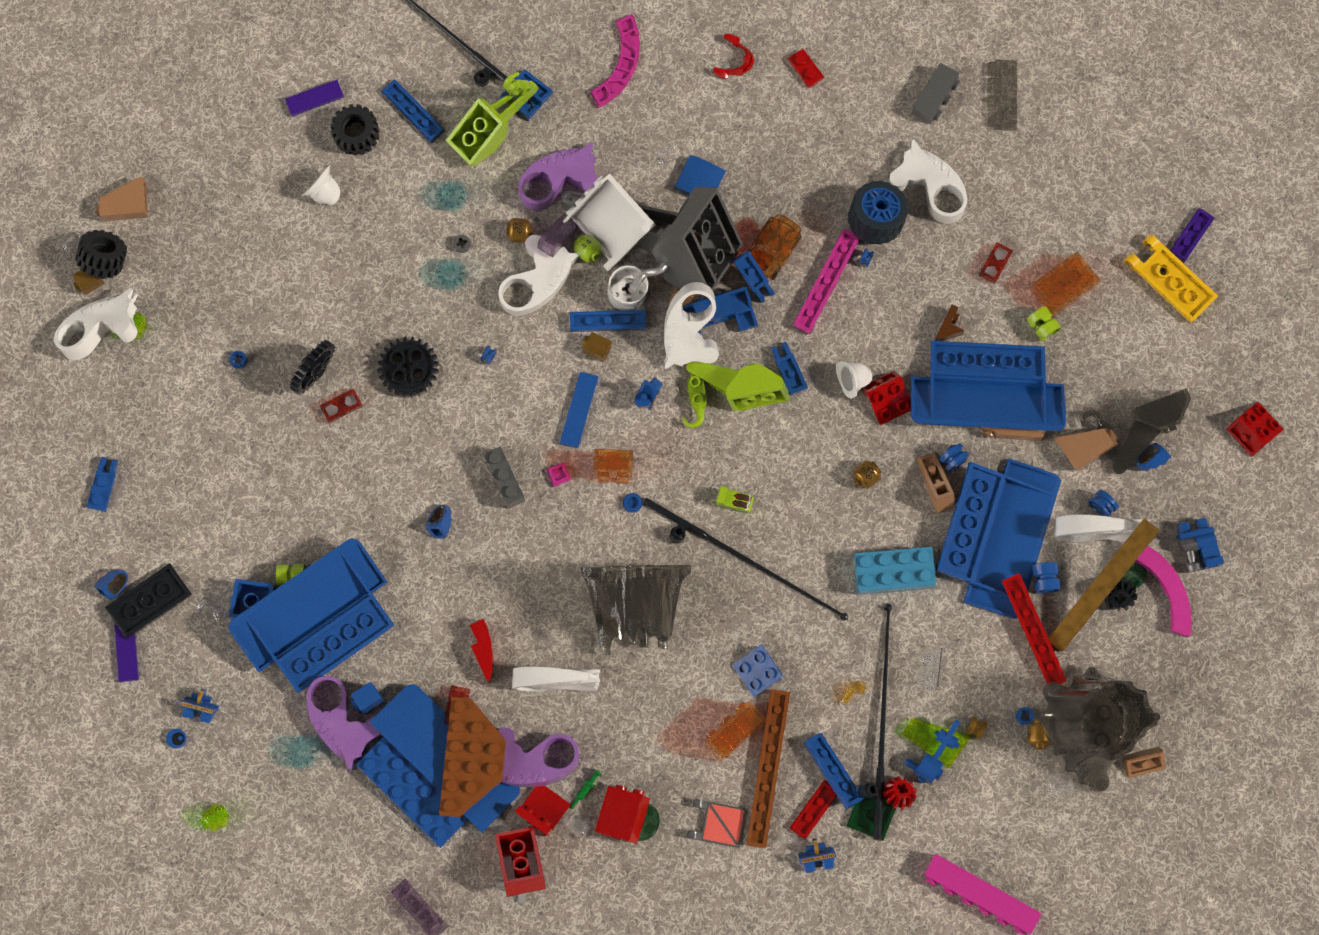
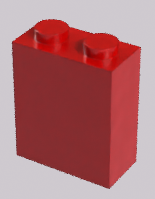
(622, 814)

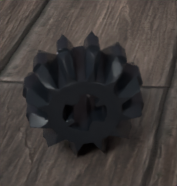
(1128, 595)

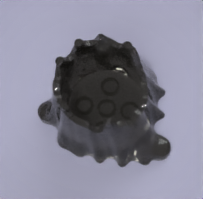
(634, 602)
(1095, 723)

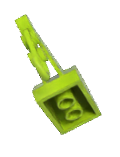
(484, 127)
(745, 388)

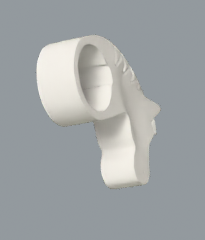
(935, 175)
(543, 280)
(96, 320)
(681, 329)
(1094, 527)
(554, 678)

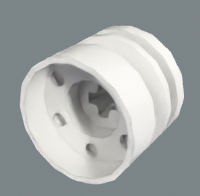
(623, 278)

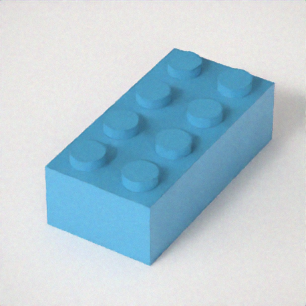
(894, 570)

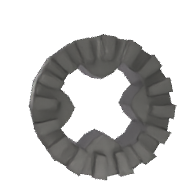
(465, 239)

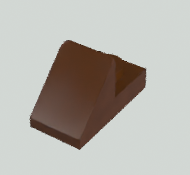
(947, 329)

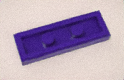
(314, 98)
(1191, 234)
(126, 657)

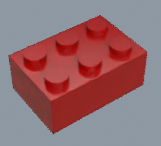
(520, 861)

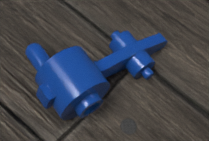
(930, 766)

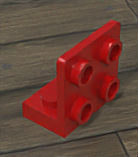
(888, 397)
(1254, 429)
(543, 809)

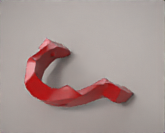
(745, 67)

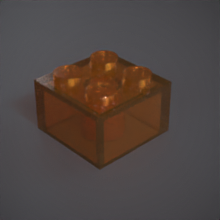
(613, 465)

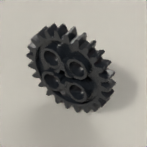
(424, 364)
(312, 367)

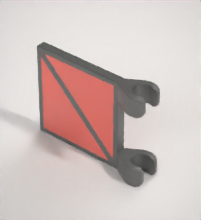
(721, 824)

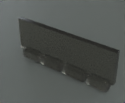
(1005, 95)

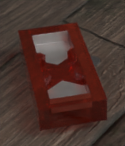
(995, 263)
(341, 405)

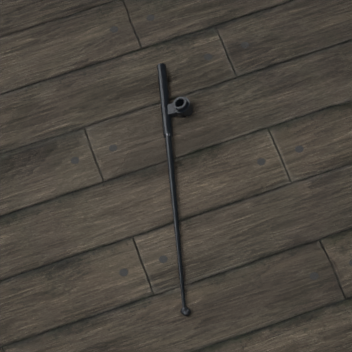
(489, 69)
(678, 534)
(868, 789)

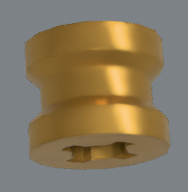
(976, 727)

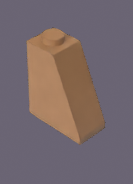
(125, 202)
(1087, 446)

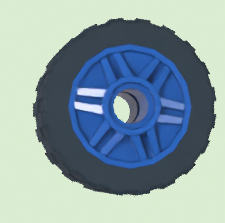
(878, 212)

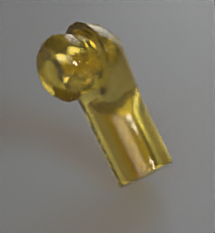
(851, 689)

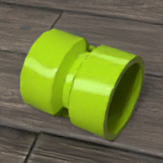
(1050, 326)
(285, 572)

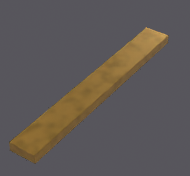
(1103, 584)

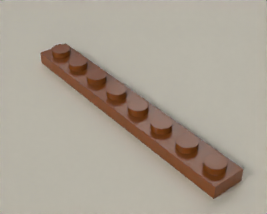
(768, 769)

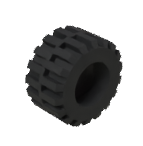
(357, 143)
(101, 254)

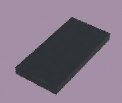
(148, 601)

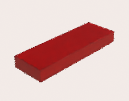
(813, 810)

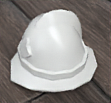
(325, 189)
(852, 377)

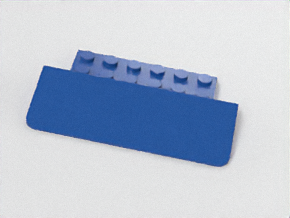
(987, 388)
(998, 531)
(316, 617)
(411, 766)

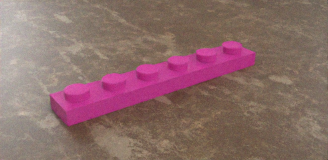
(826, 281)

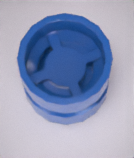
(1046, 577)

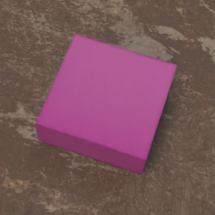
(558, 474)

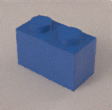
(367, 699)

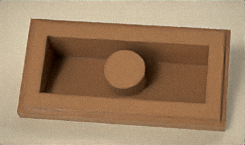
(1144, 762)

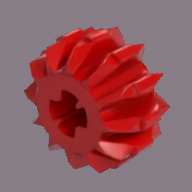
(900, 793)

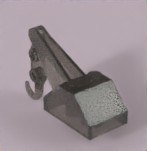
(1149, 420)

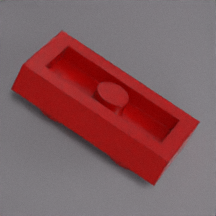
(806, 68)

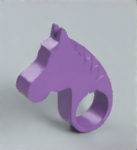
(558, 168)
(342, 737)
(530, 768)

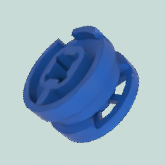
(1103, 503)

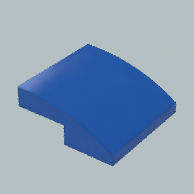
(537, 99)
(698, 174)

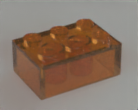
(1065, 284)
(734, 730)

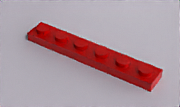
(1033, 629)

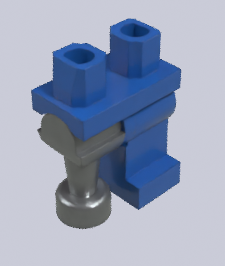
(1199, 540)

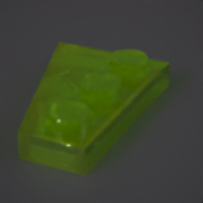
(923, 736)

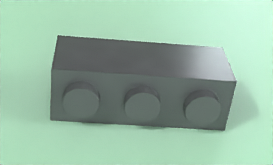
(936, 94)
(504, 477)

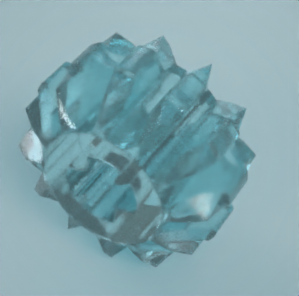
(447, 200)
(444, 270)
(295, 756)

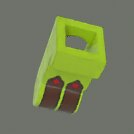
(734, 500)

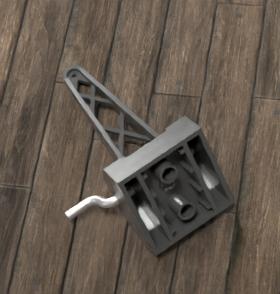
(690, 244)

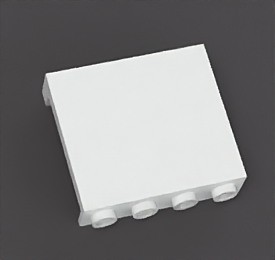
(611, 219)

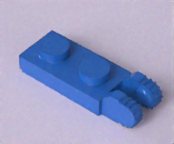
(752, 274)
(789, 370)
(102, 486)

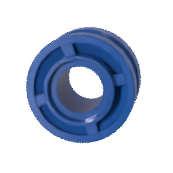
(954, 456)

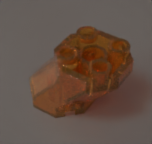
(775, 244)

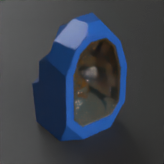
(1153, 457)
(439, 522)
(112, 583)

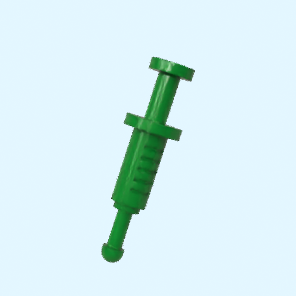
(586, 787)

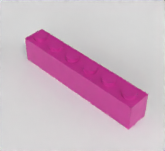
(981, 894)

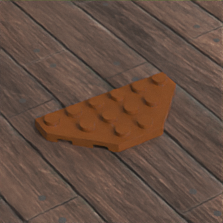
(472, 758)

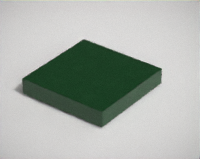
(863, 817)

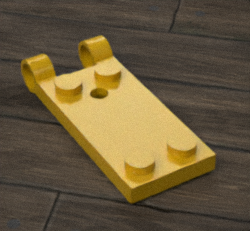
(1179, 284)

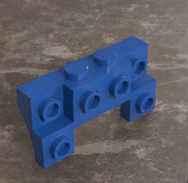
(728, 306)

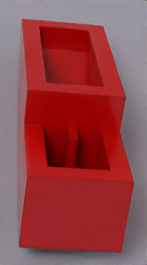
(483, 649)

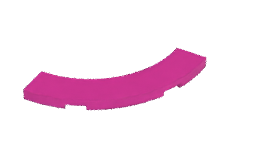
(626, 64)
(1172, 587)

